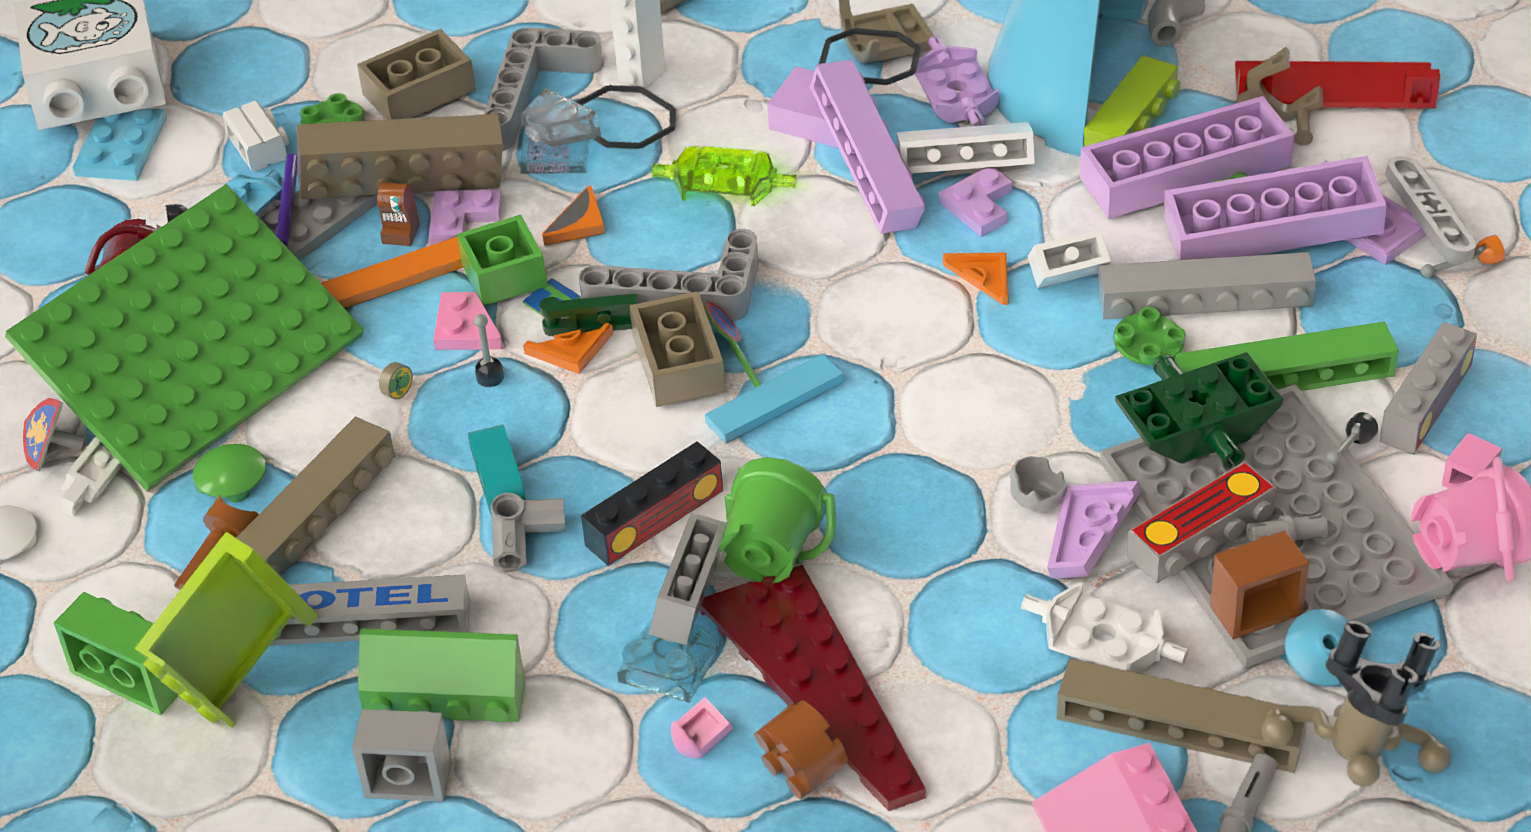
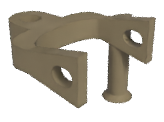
(1299, 108)

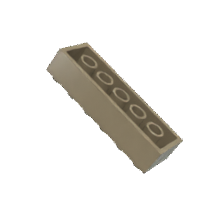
(422, 152)

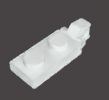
(88, 476)

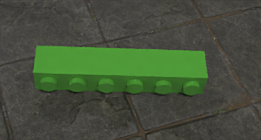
(1312, 358)

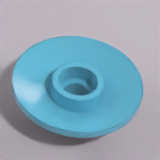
(1306, 648)

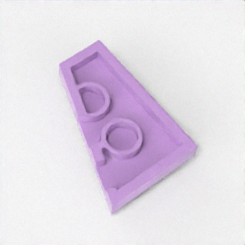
(1087, 524)

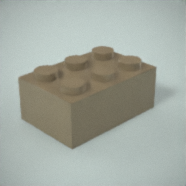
(416, 76)
(677, 349)

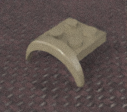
(878, 48)

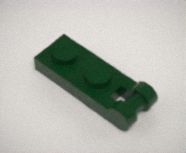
(586, 313)

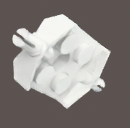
(1077, 618)

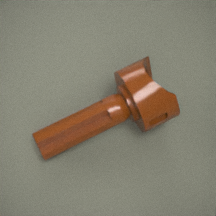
(218, 519)

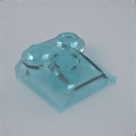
(668, 666)

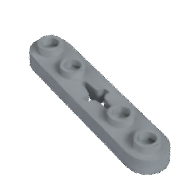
(1423, 200)

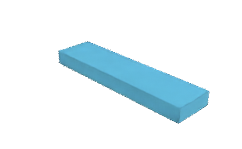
(774, 398)

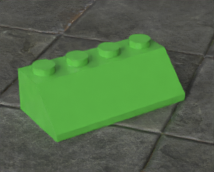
(442, 673)

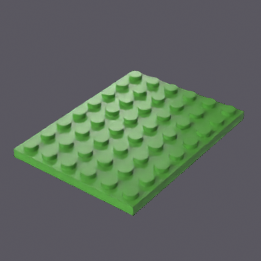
(184, 336)

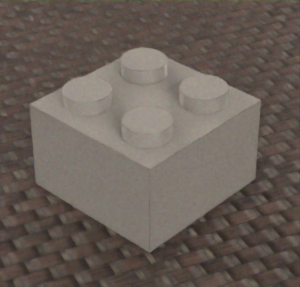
(402, 755)

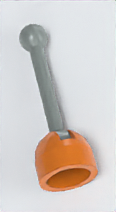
(1487, 251)

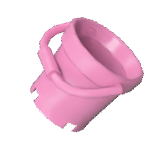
(1477, 522)

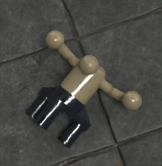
(1372, 709)

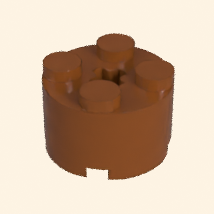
(800, 748)

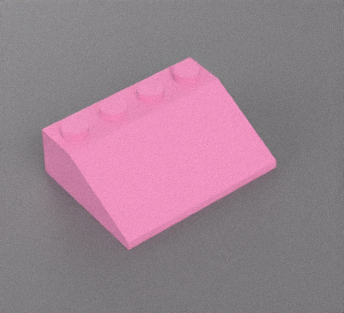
(1116, 795)

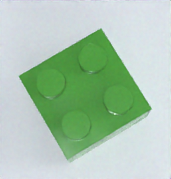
(502, 260)

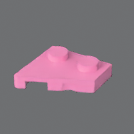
(456, 324)

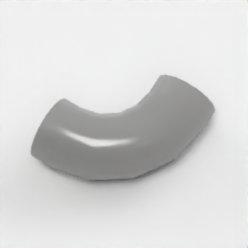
(1166, 17)

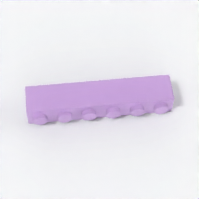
(867, 146)

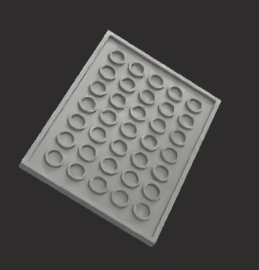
(1358, 570)

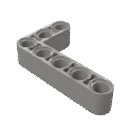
(526, 55)
(728, 289)

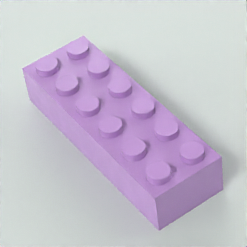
(1191, 151)
(1276, 211)

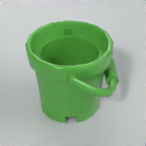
(771, 516)

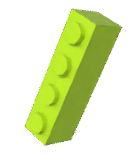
(1134, 101)

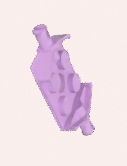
(951, 70)

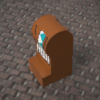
(397, 213)

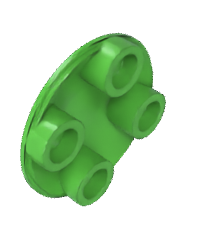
(333, 110)
(1148, 336)
(229, 471)

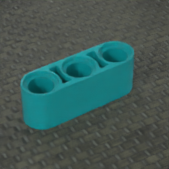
(495, 463)

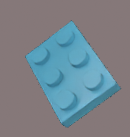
(120, 145)

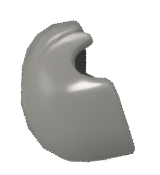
(1036, 485)

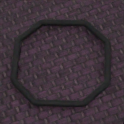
(872, 32)
(634, 145)

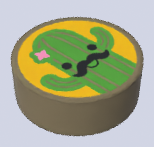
(395, 380)

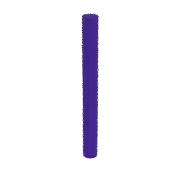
(287, 199)

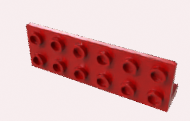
(1351, 83)

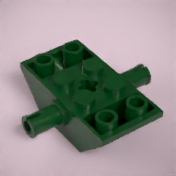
(1202, 408)

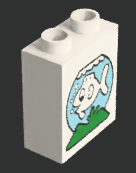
(87, 59)

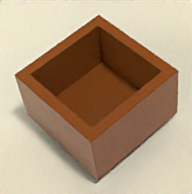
(1259, 584)

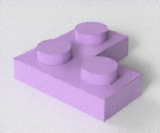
(974, 200)
(455, 208)

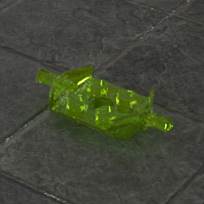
(748, 172)

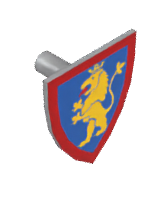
(41, 430)

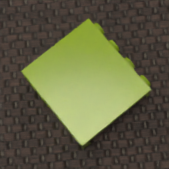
(220, 626)

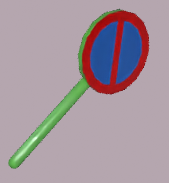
(729, 330)

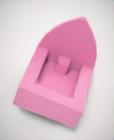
(699, 730)

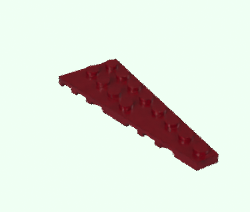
(806, 659)

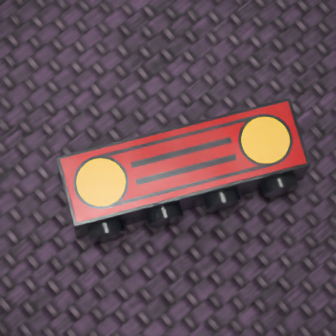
(652, 503)

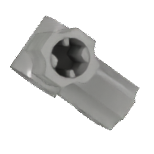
(514, 518)

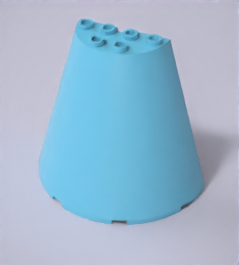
(1047, 64)

